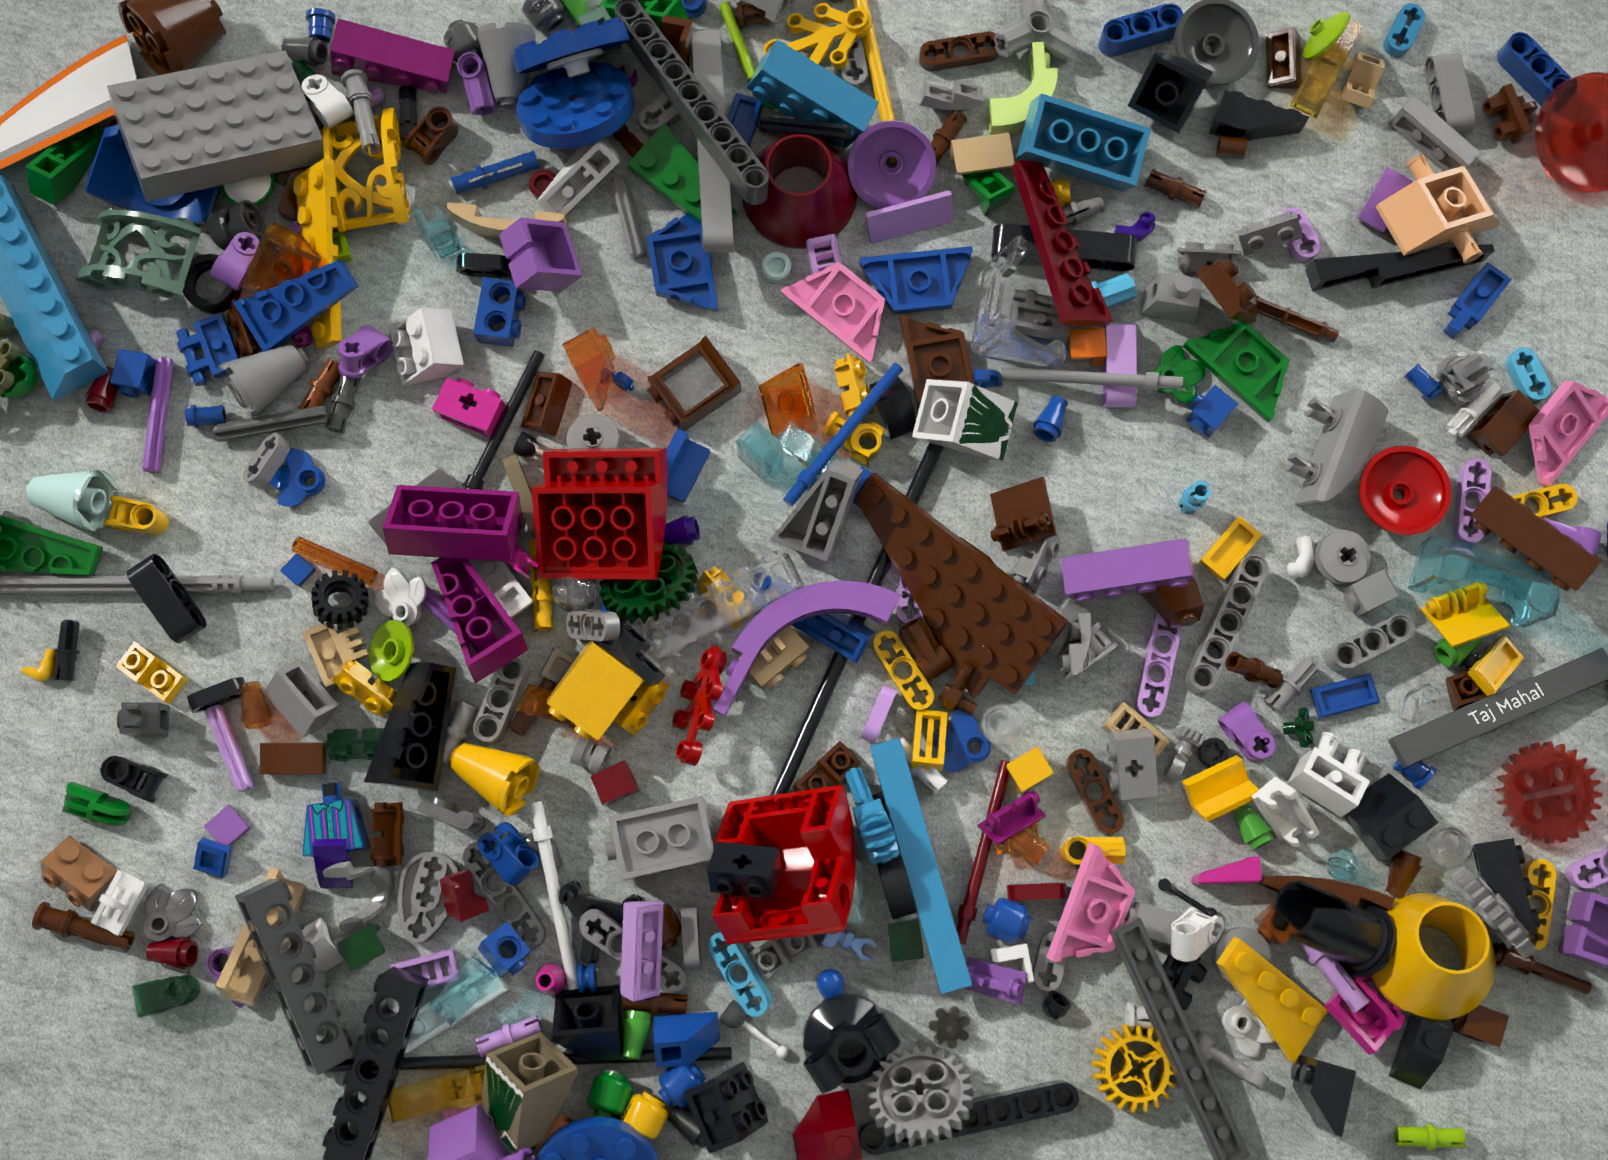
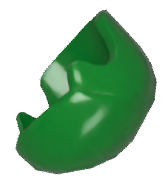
(24, 377)

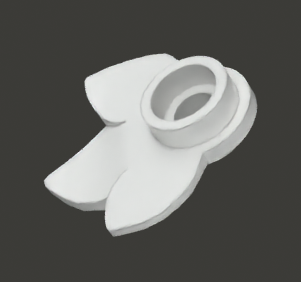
(401, 595)
(1249, 1034)

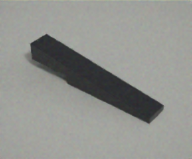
(1386, 267)

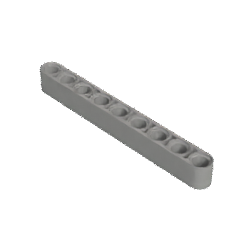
(713, 183)

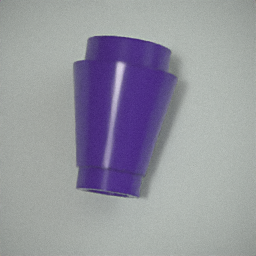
(682, 531)

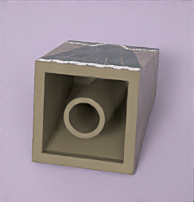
(525, 1089)

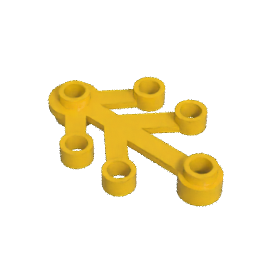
(823, 36)

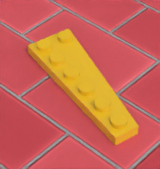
(314, 194)

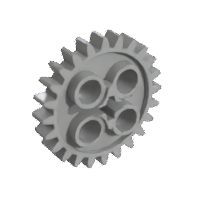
(1494, 912)
(920, 1096)

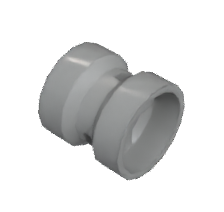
(590, 754)

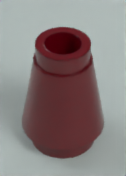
(102, 394)
(173, 953)

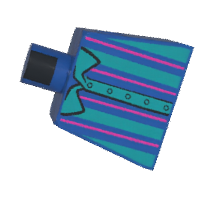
(335, 820)

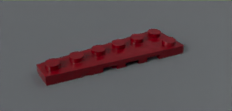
(1066, 274)

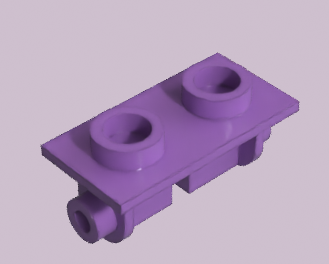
(996, 980)

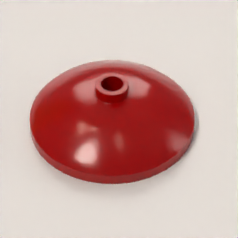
(1417, 478)

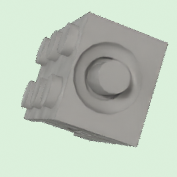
(661, 838)

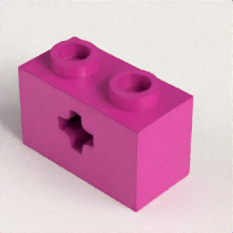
(452, 406)

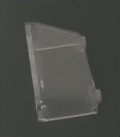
(994, 333)

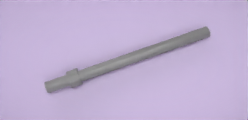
(1150, 381)

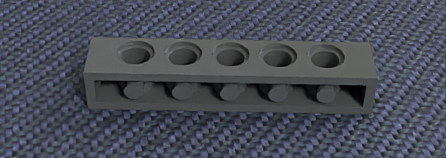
(254, 906)

